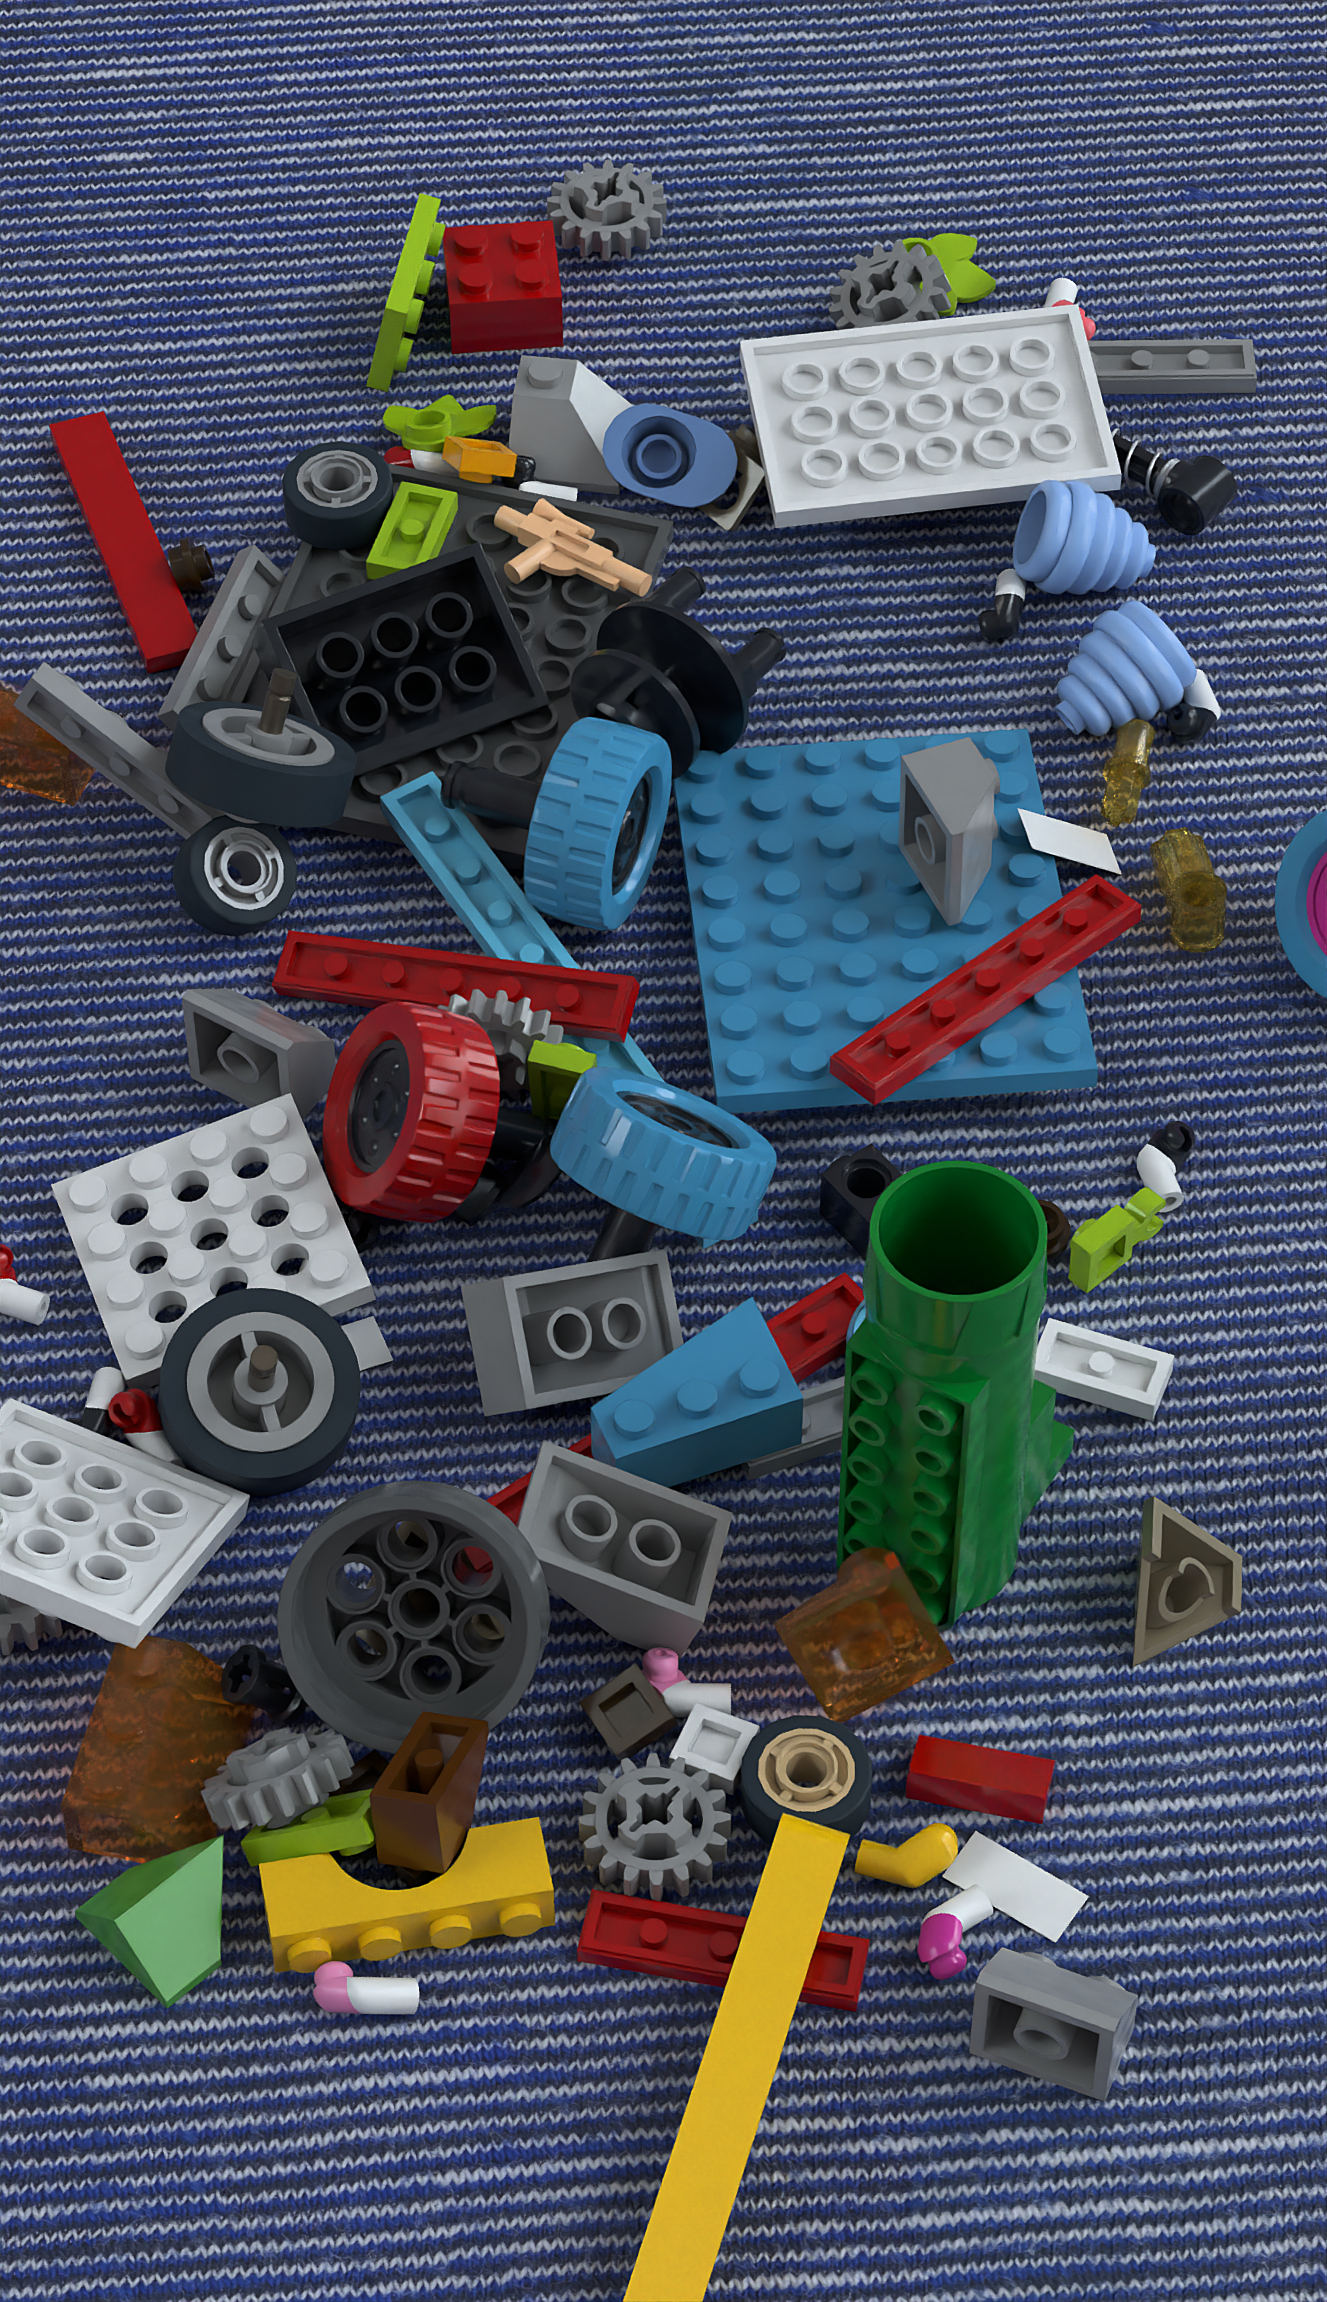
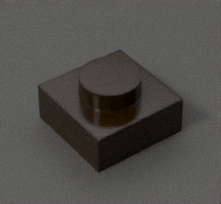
(628, 1713)

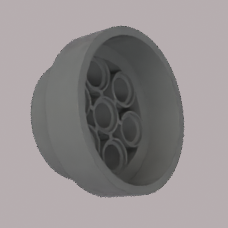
(384, 1694)

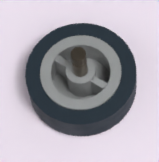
(261, 760)
(259, 1391)

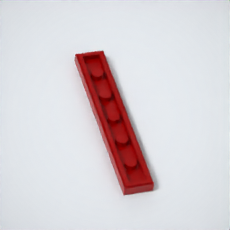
(125, 540)
(380, 973)
(984, 989)

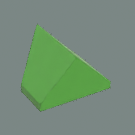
(164, 1919)

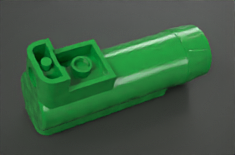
(939, 1385)

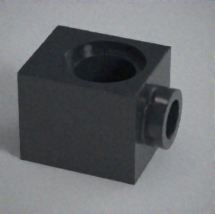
(851, 1191)

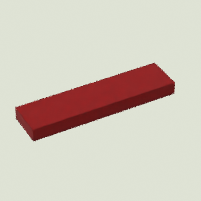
(703, 1945)

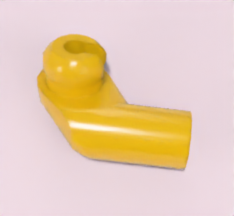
(913, 1861)

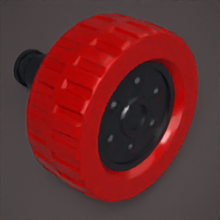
(418, 1114)

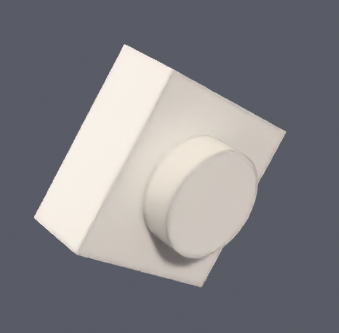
(716, 1744)

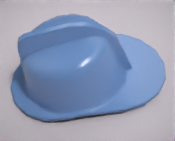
(669, 455)

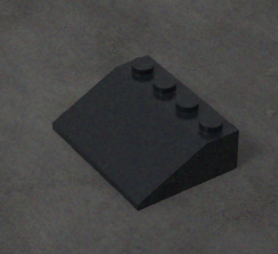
(406, 659)

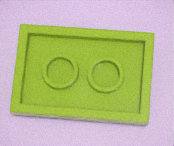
(402, 308)

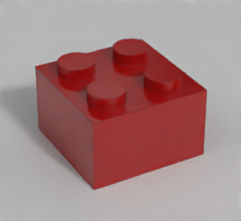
(502, 287)

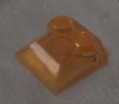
(864, 1636)

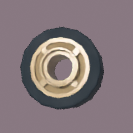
(806, 1751)

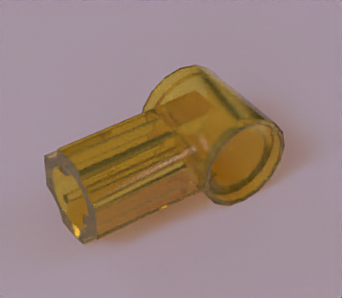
(1190, 890)

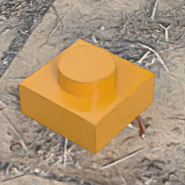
(479, 459)

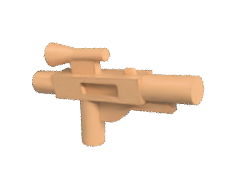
(559, 550)

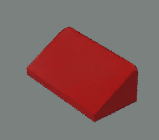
(979, 1779)

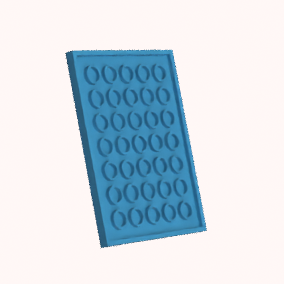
(824, 929)

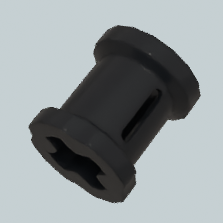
(253, 1662)

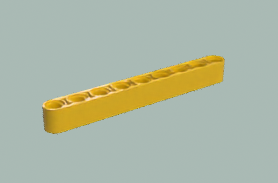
(738, 2064)

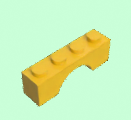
(490, 1890)

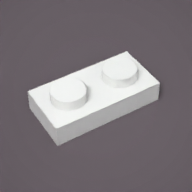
(1102, 1369)

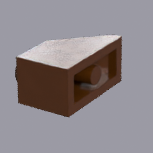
(429, 1792)

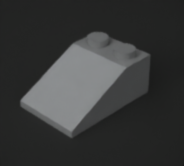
(570, 1330)
(623, 1547)

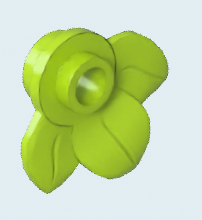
(954, 253)
(427, 427)

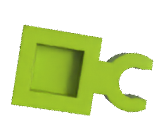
(1107, 1243)

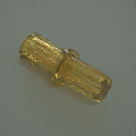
(1127, 772)

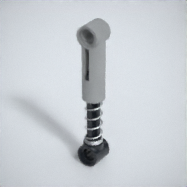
(1185, 491)

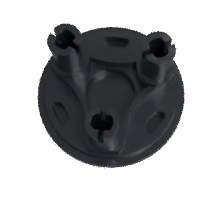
(672, 673)

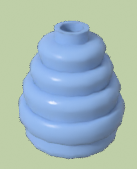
(1079, 541)
(1124, 672)

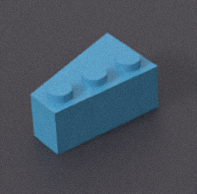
(702, 1405)

